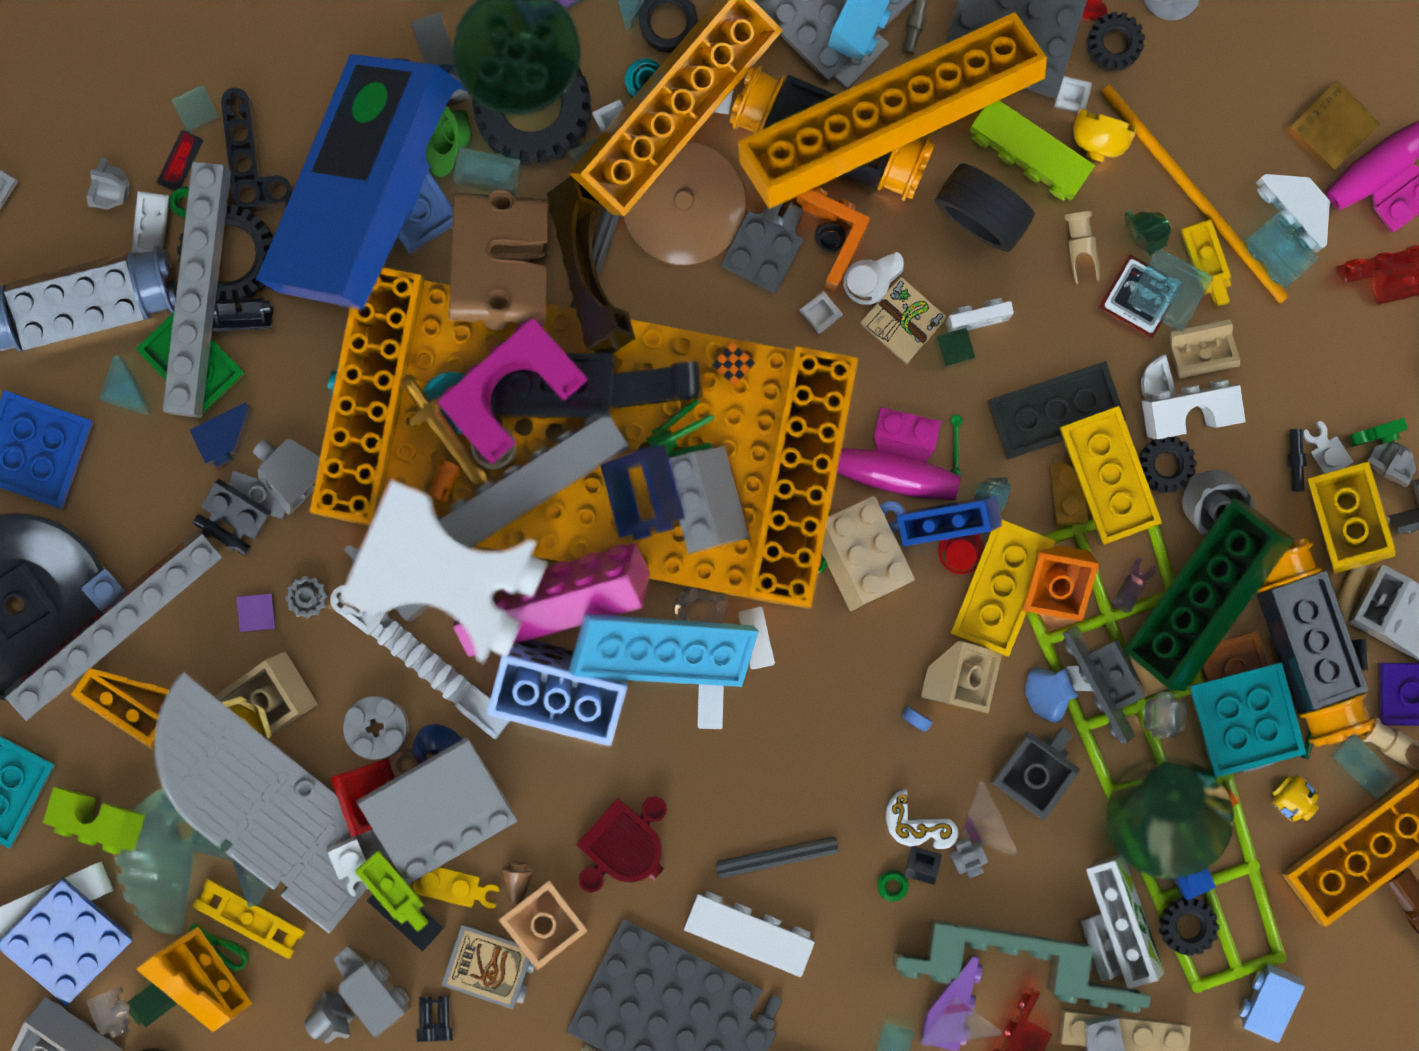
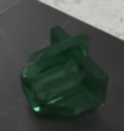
(1149, 230)

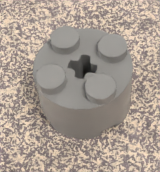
(1209, 496)
(361, 717)

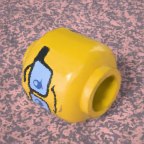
(1295, 798)

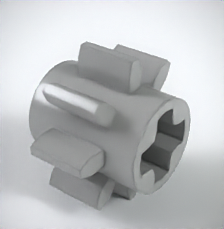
(969, 857)

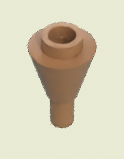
(516, 881)

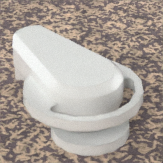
(872, 278)

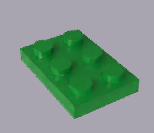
(221, 370)

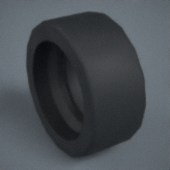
(656, 41)

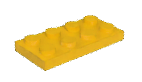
(1110, 475)
(996, 595)

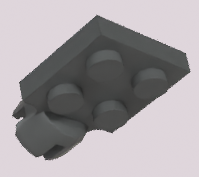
(765, 246)

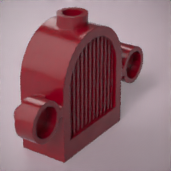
(623, 844)

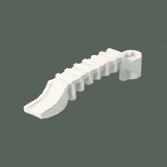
(429, 665)

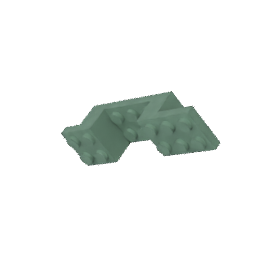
(1068, 966)

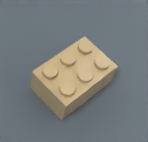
(864, 554)

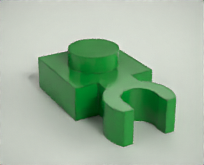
(1386, 432)

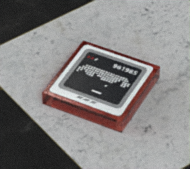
(1116, 300)

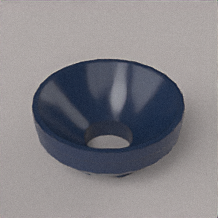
(433, 740)

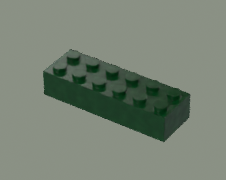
(1208, 595)

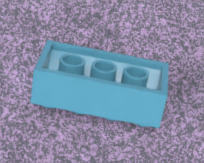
(857, 26)

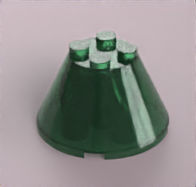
(516, 54)
(1170, 818)

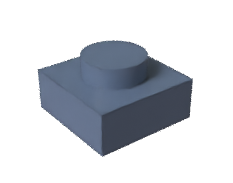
(102, 589)

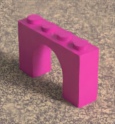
(470, 399)

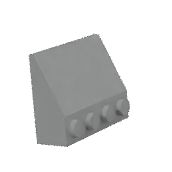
(437, 810)

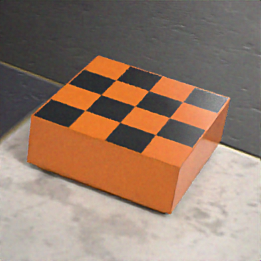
(733, 364)

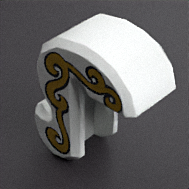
(917, 831)

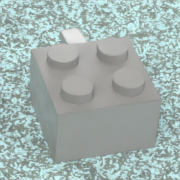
(370, 991)

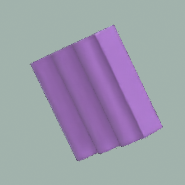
(256, 612)

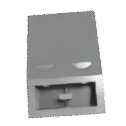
(1390, 610)

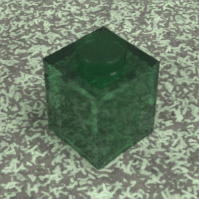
(954, 348)
(150, 1005)

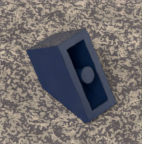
(222, 435)

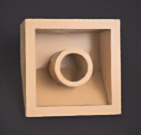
(543, 925)

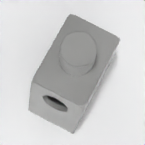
(287, 472)

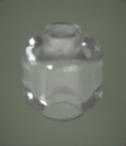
(1164, 716)

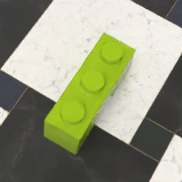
(114, 827)

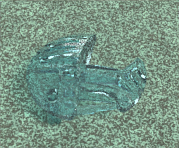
(161, 867)

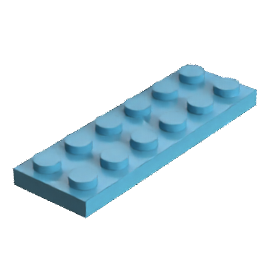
(663, 650)

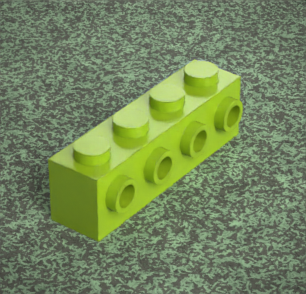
(1031, 149)

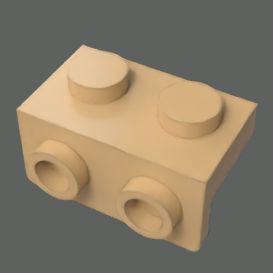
(1204, 349)

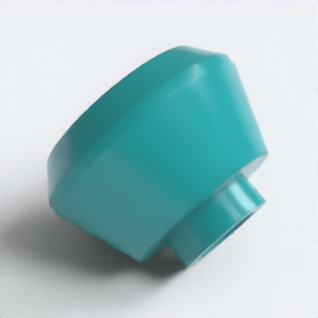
(639, 73)

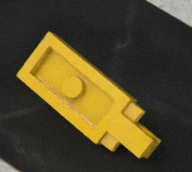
(1208, 256)

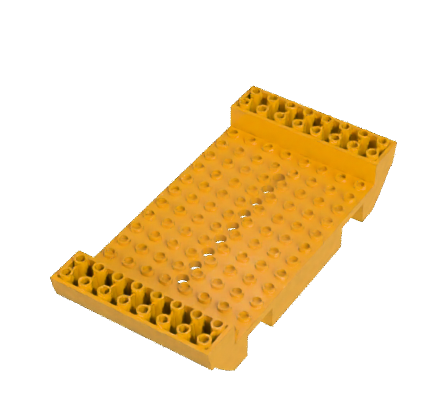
(776, 425)

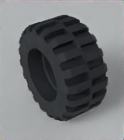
(542, 144)

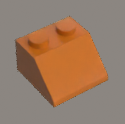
(1061, 582)

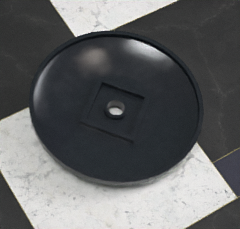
(45, 569)

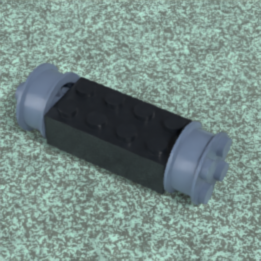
(85, 299)

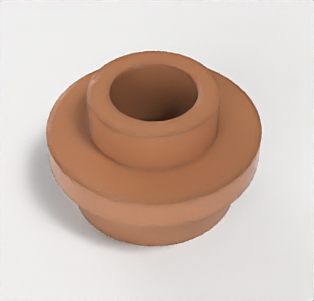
(398, 758)

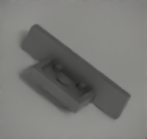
(1110, 679)

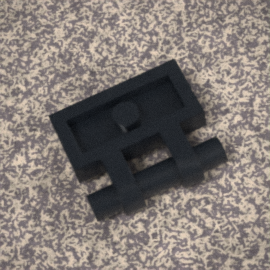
(236, 510)

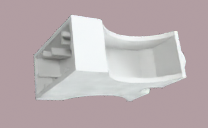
(416, 561)

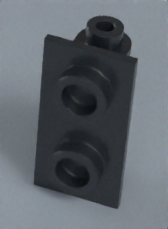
(253, 315)

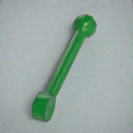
(956, 421)

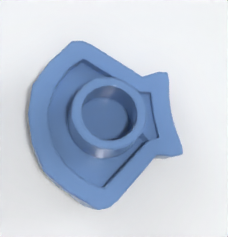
(1049, 693)

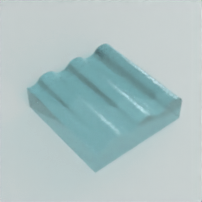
(195, 108)

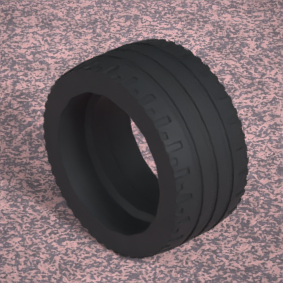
(985, 207)

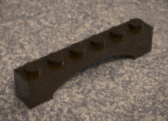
(573, 213)

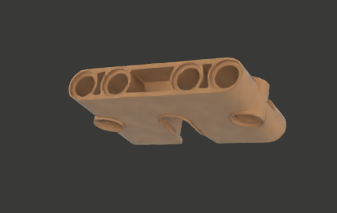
(485, 251)

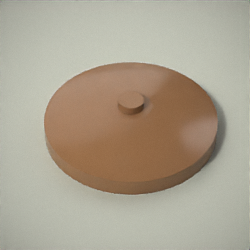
(689, 209)

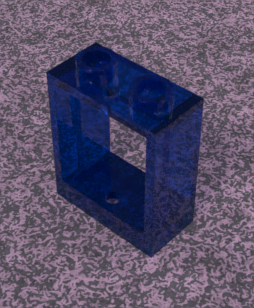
(660, 487)

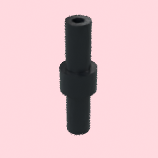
(1297, 460)

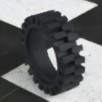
(262, 238)

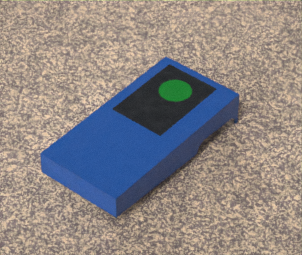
(358, 180)

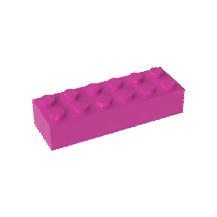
(568, 590)

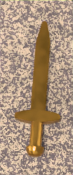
(431, 412)

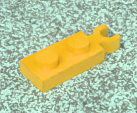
(454, 887)

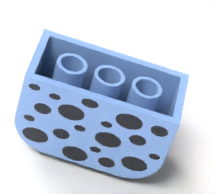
(540, 691)

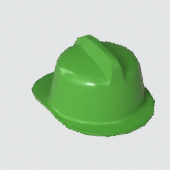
(450, 134)

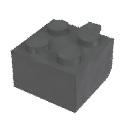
(1037, 772)

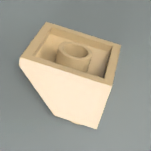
(963, 677)

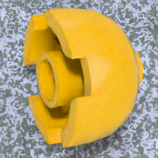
(1102, 135)

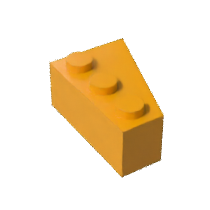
(123, 702)
(197, 980)

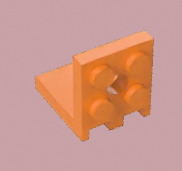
(841, 212)

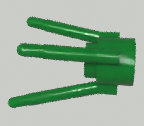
(668, 438)

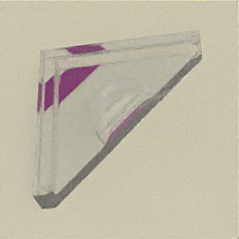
(986, 824)
(957, 1024)

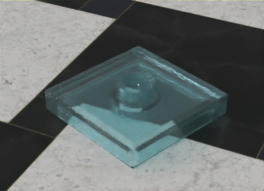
(1170, 290)

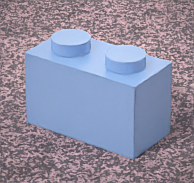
(1271, 1002)

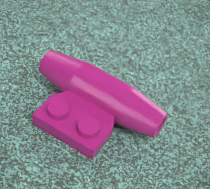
(1388, 175)
(900, 458)

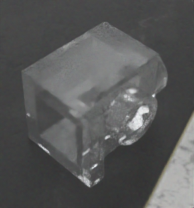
(110, 1013)

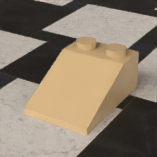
(276, 689)

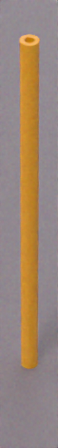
(1193, 192)

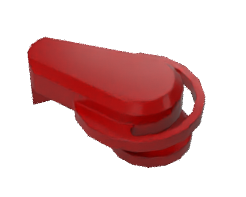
(961, 553)

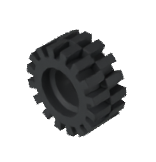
(1120, 23)
(1180, 451)
(1205, 936)

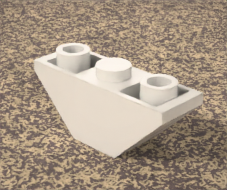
(1300, 204)

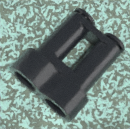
(434, 1032)

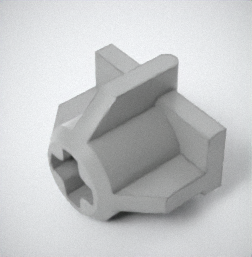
(108, 186)
(1393, 462)
(329, 1018)

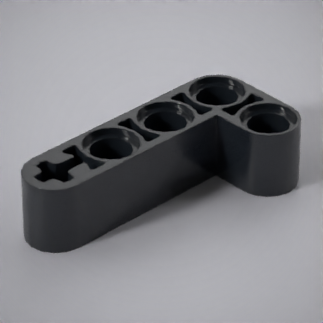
(248, 149)
(659, 385)

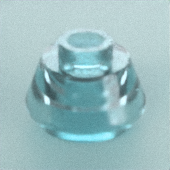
(994, 486)

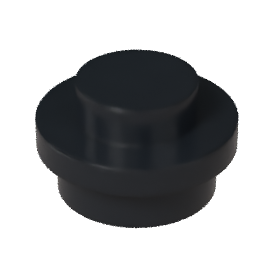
(830, 236)

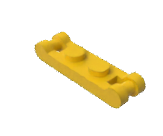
(252, 921)

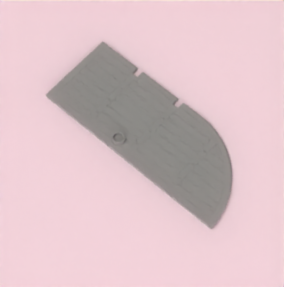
(253, 794)

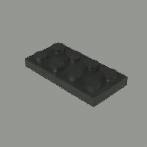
(1033, 415)

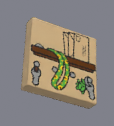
(903, 320)

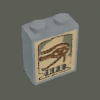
(488, 967)

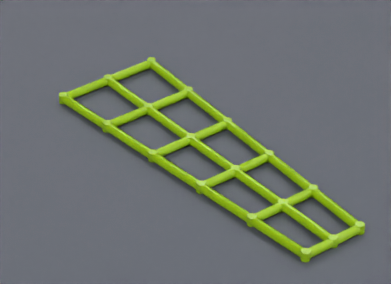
(1084, 726)

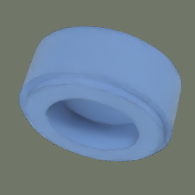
(916, 718)

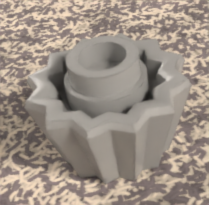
(306, 596)

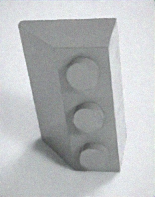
(708, 500)
(57, 1030)

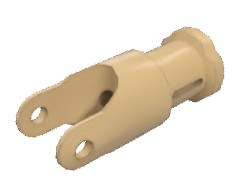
(1081, 241)
(1391, 742)

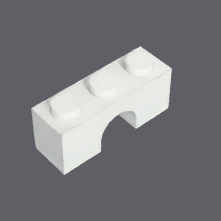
(1167, 413)

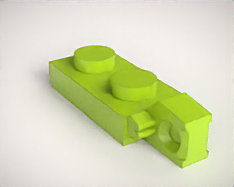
(392, 890)

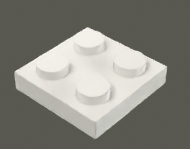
(991, 313)

